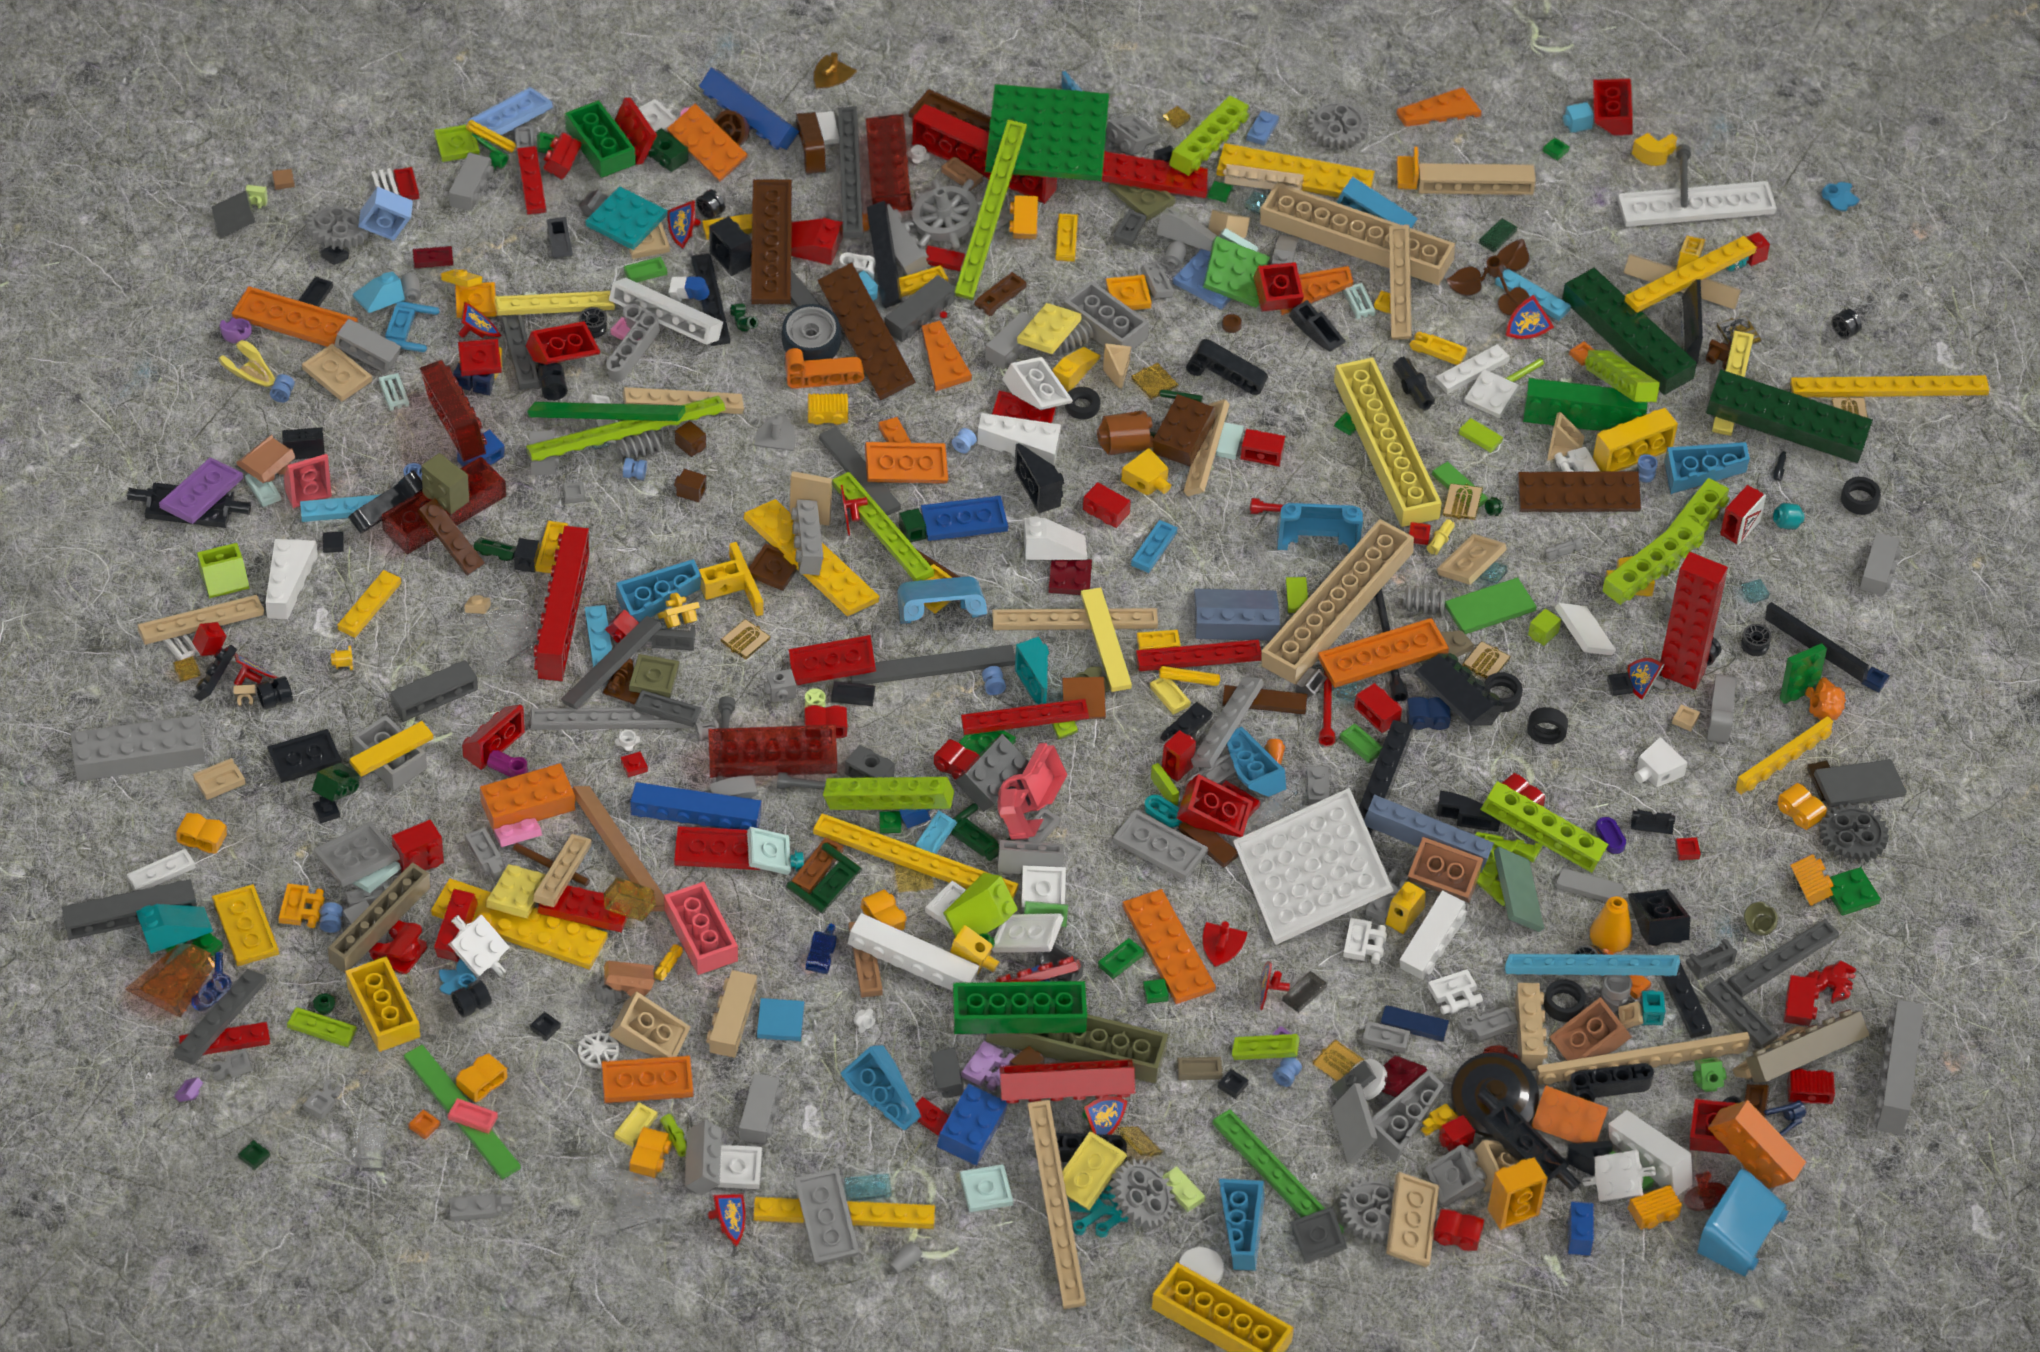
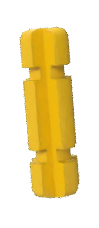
(668, 962)

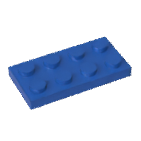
(964, 518)

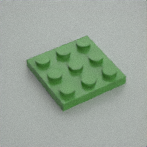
(1232, 271)

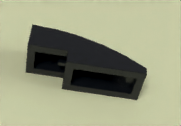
(1316, 326)
(1466, 811)

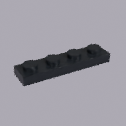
(1687, 1004)

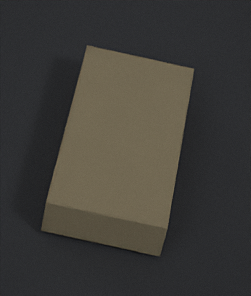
(1199, 1068)

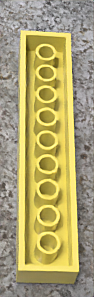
(1387, 442)

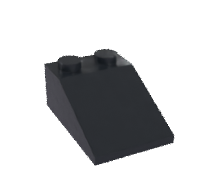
(1039, 479)
(1660, 917)

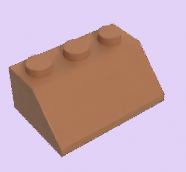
(1445, 869)

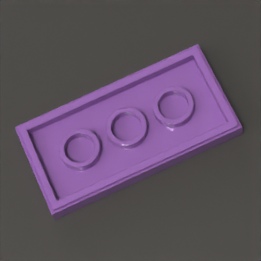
(201, 490)

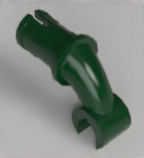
(743, 322)

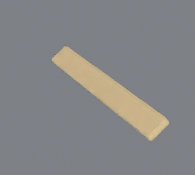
(1070, 619)

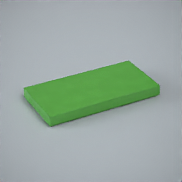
(1490, 606)

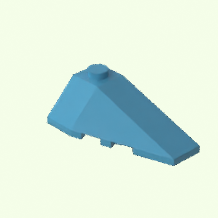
(1255, 765)

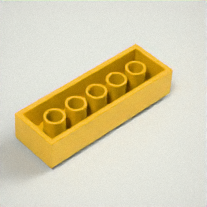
(1219, 1314)

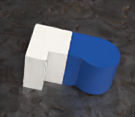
(688, 288)

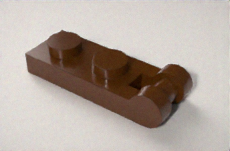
(1000, 293)

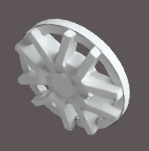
(598, 1049)

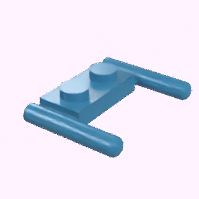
(402, 321)

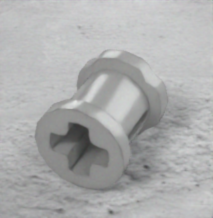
(702, 729)

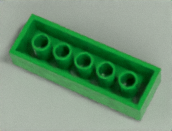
(1582, 404)
(1019, 1007)

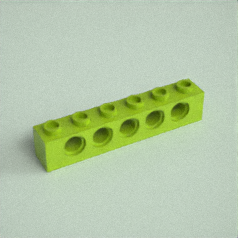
(1209, 135)
(1622, 375)
(1703, 507)
(1653, 560)
(888, 793)
(1544, 826)

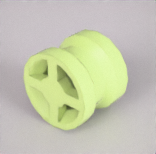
(815, 697)

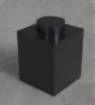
(526, 555)

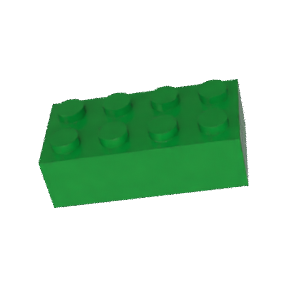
(600, 138)

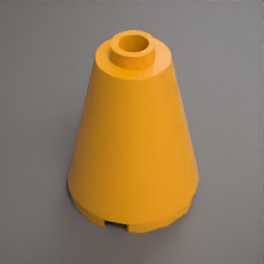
(1612, 926)

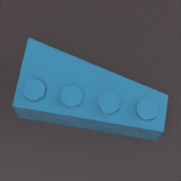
(1363, 198)
(1693, 465)
(649, 592)
(1243, 1219)

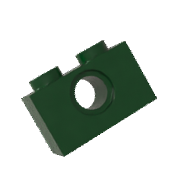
(668, 151)
(336, 782)

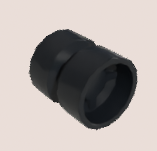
(552, 381)
(275, 692)
(471, 998)

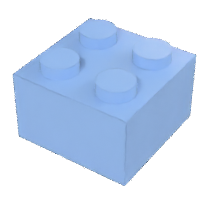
(385, 213)

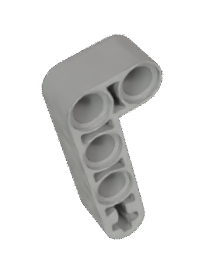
(620, 364)
(1721, 708)

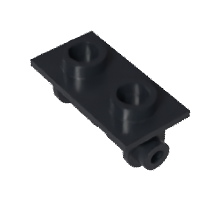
(1650, 822)

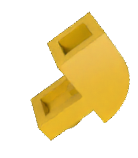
(1652, 151)

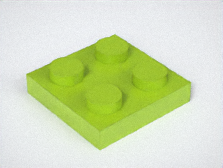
(455, 143)

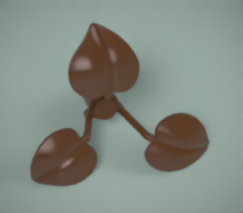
(1513, 256)

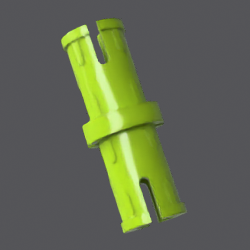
(676, 1134)

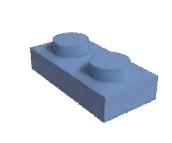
(1262, 128)

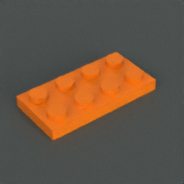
(707, 142)
(906, 462)
(647, 1079)

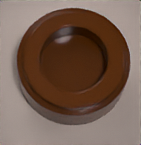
(1231, 323)

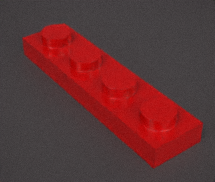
(531, 180)
(238, 1038)

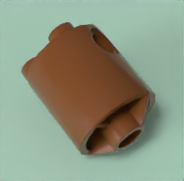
(1125, 432)

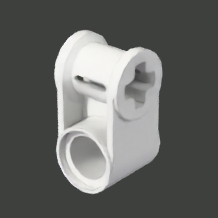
(859, 262)

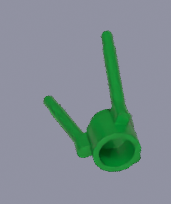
(498, 158)

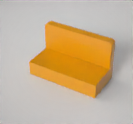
(1408, 171)

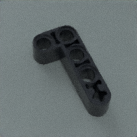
(1226, 365)
(371, 512)
(1613, 1080)
(1068, 1140)

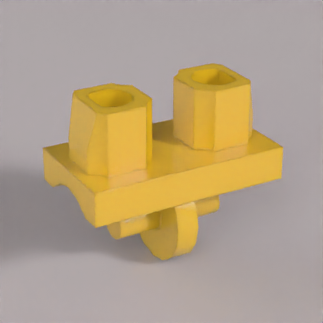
(671, 615)

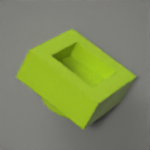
(1065, 729)

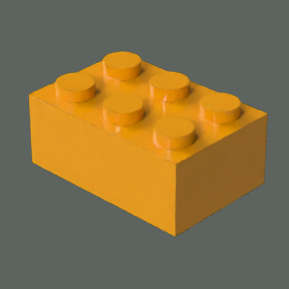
(1517, 1193)

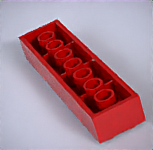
(952, 138)
(562, 603)
(1692, 620)

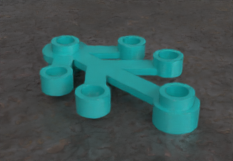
(1097, 1211)

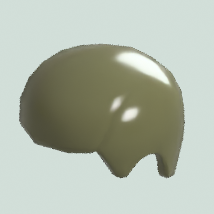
(1760, 918)

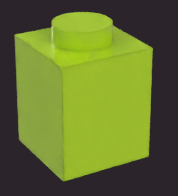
(1544, 627)

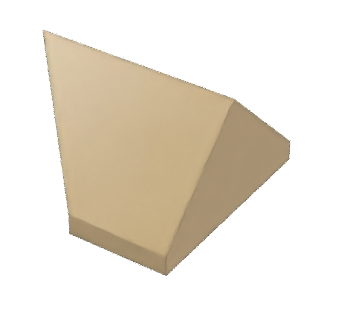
(1222, 220)
(1116, 362)
(1564, 437)

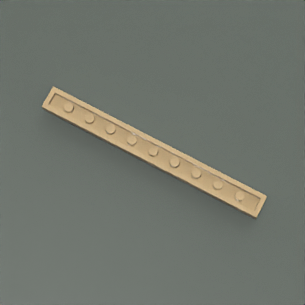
(1653, 1056)
(1056, 1204)

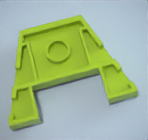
(1488, 877)

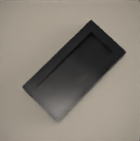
(316, 291)
(853, 693)

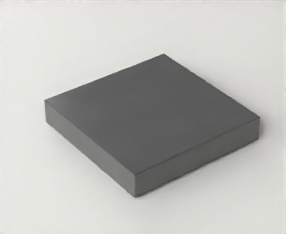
(233, 214)
(1318, 1235)

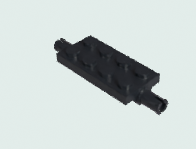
(216, 516)
(1523, 1140)

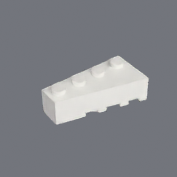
(1005, 432)
(288, 571)
(1433, 935)
(1670, 1160)

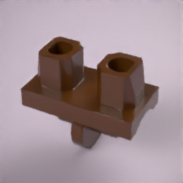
(1718, 351)

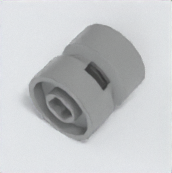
(1616, 991)

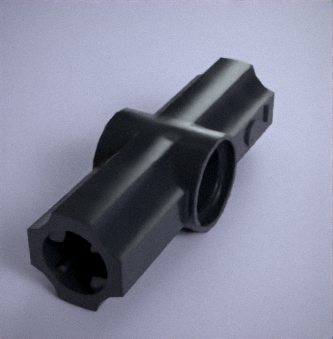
(1413, 383)

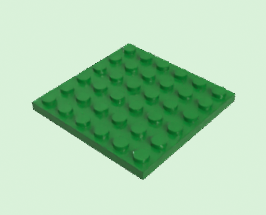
(1062, 130)

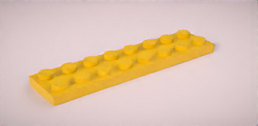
(1318, 178)
(835, 579)
(541, 933)

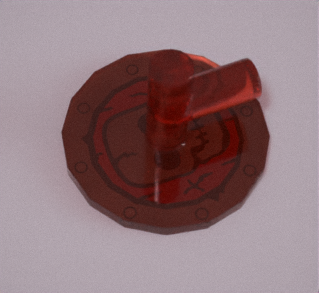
(1706, 1194)

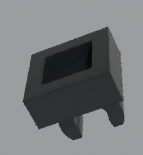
(326, 810)

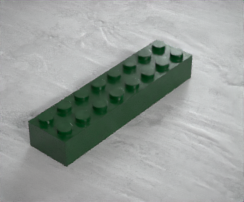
(1629, 332)
(1789, 416)

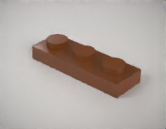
(816, 867)

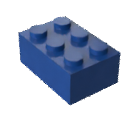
(972, 1124)

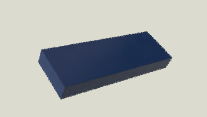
(1415, 1022)

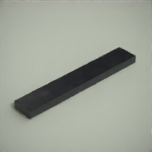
(884, 254)
(711, 305)
(1811, 638)

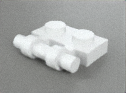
(1578, 459)
(1357, 941)
(1453, 986)

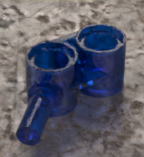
(821, 947)
(210, 989)

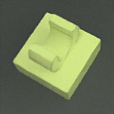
(257, 195)

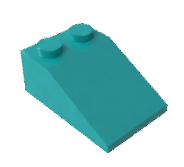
(1032, 668)
(172, 924)

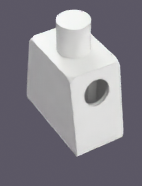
(1660, 764)

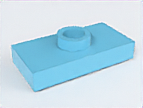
(936, 833)

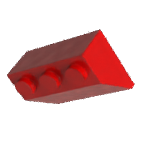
(1613, 105)
(561, 343)
(494, 735)

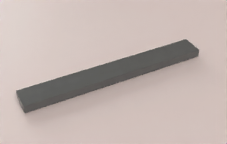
(938, 664)

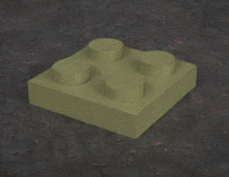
(654, 675)

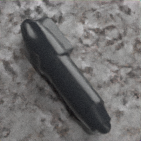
(1779, 468)

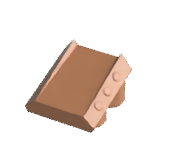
(267, 460)
(629, 977)

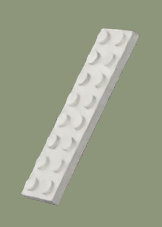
(1703, 204)

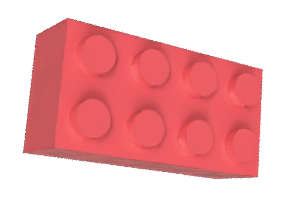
(701, 928)

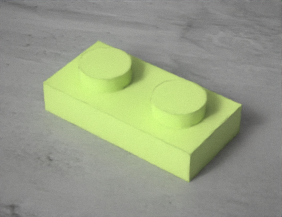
(1184, 1190)

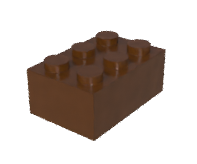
(1183, 430)

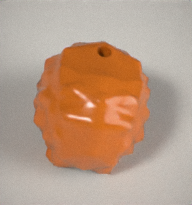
(1826, 700)

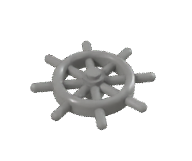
(945, 213)

